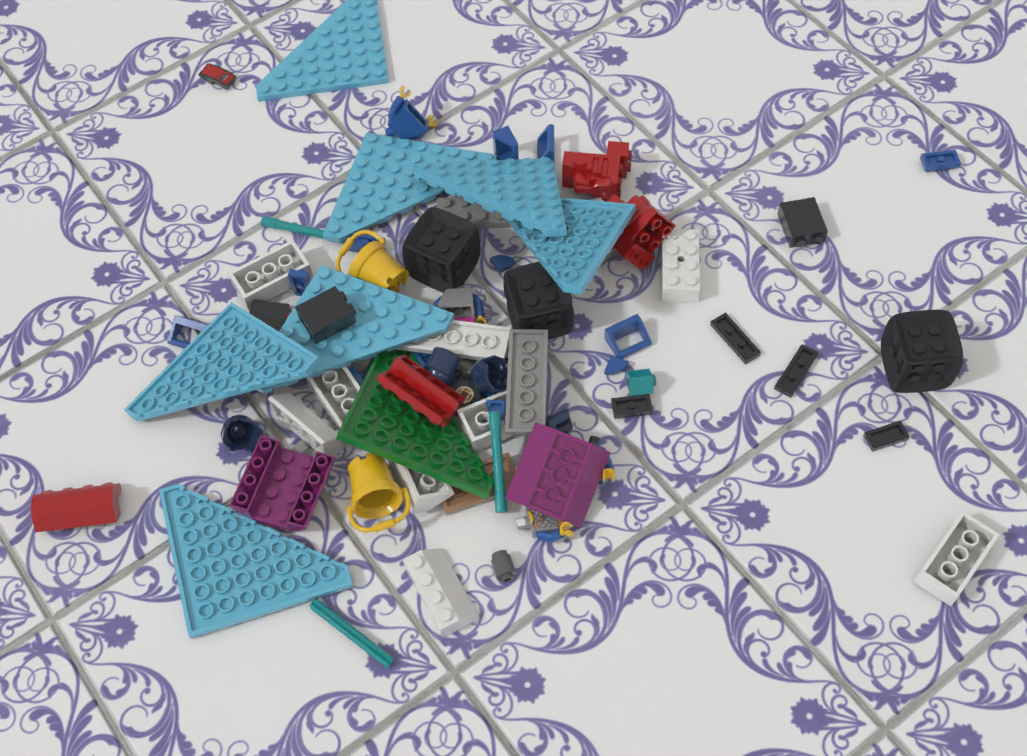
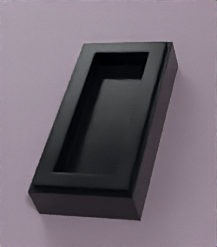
(886, 436)

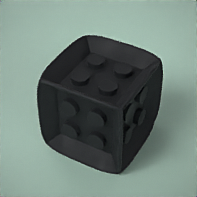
(441, 249)
(537, 301)
(921, 351)

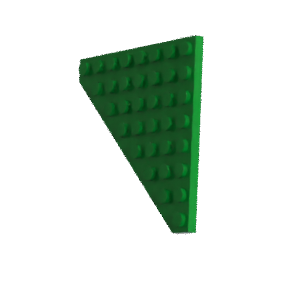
(400, 434)

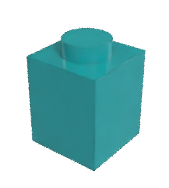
(640, 382)

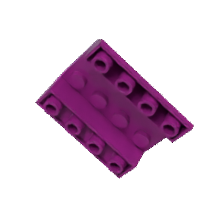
(558, 474)
(281, 485)

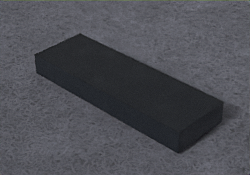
(735, 338)
(796, 370)

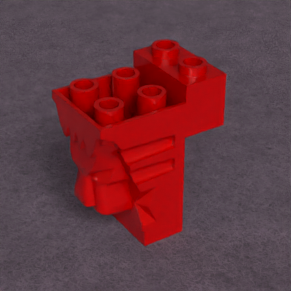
(597, 173)
(643, 232)

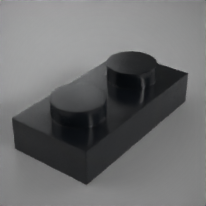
(631, 406)

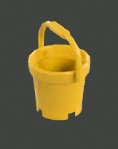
(374, 263)
(375, 493)

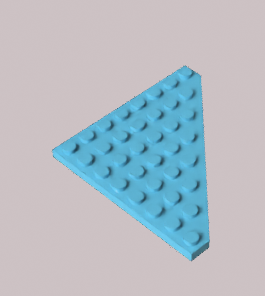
(334, 57)
(384, 182)
(515, 188)
(589, 238)
(382, 322)
(223, 361)
(237, 568)

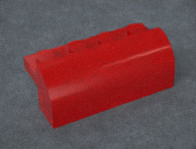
(421, 390)
(76, 507)

